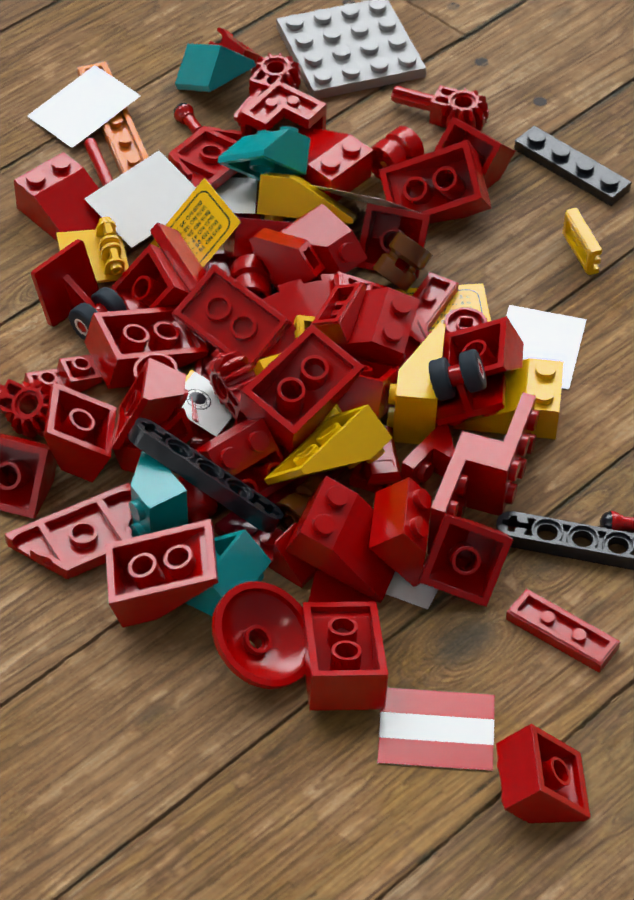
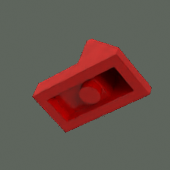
(429, 456)
(282, 561)

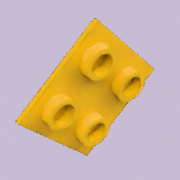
(103, 248)

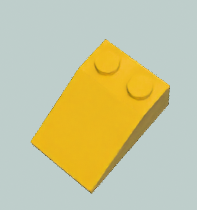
(535, 378)
(413, 394)
(337, 443)

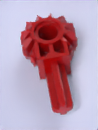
(266, 73)
(445, 104)
(228, 376)
(18, 403)

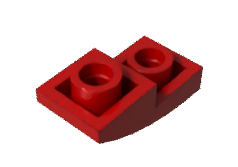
(72, 372)

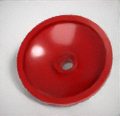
(274, 625)

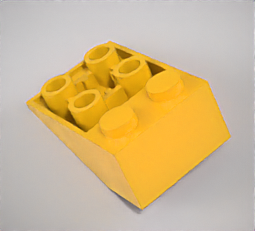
(292, 197)

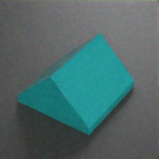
(210, 67)

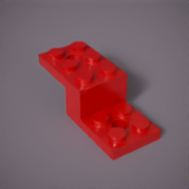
(485, 469)

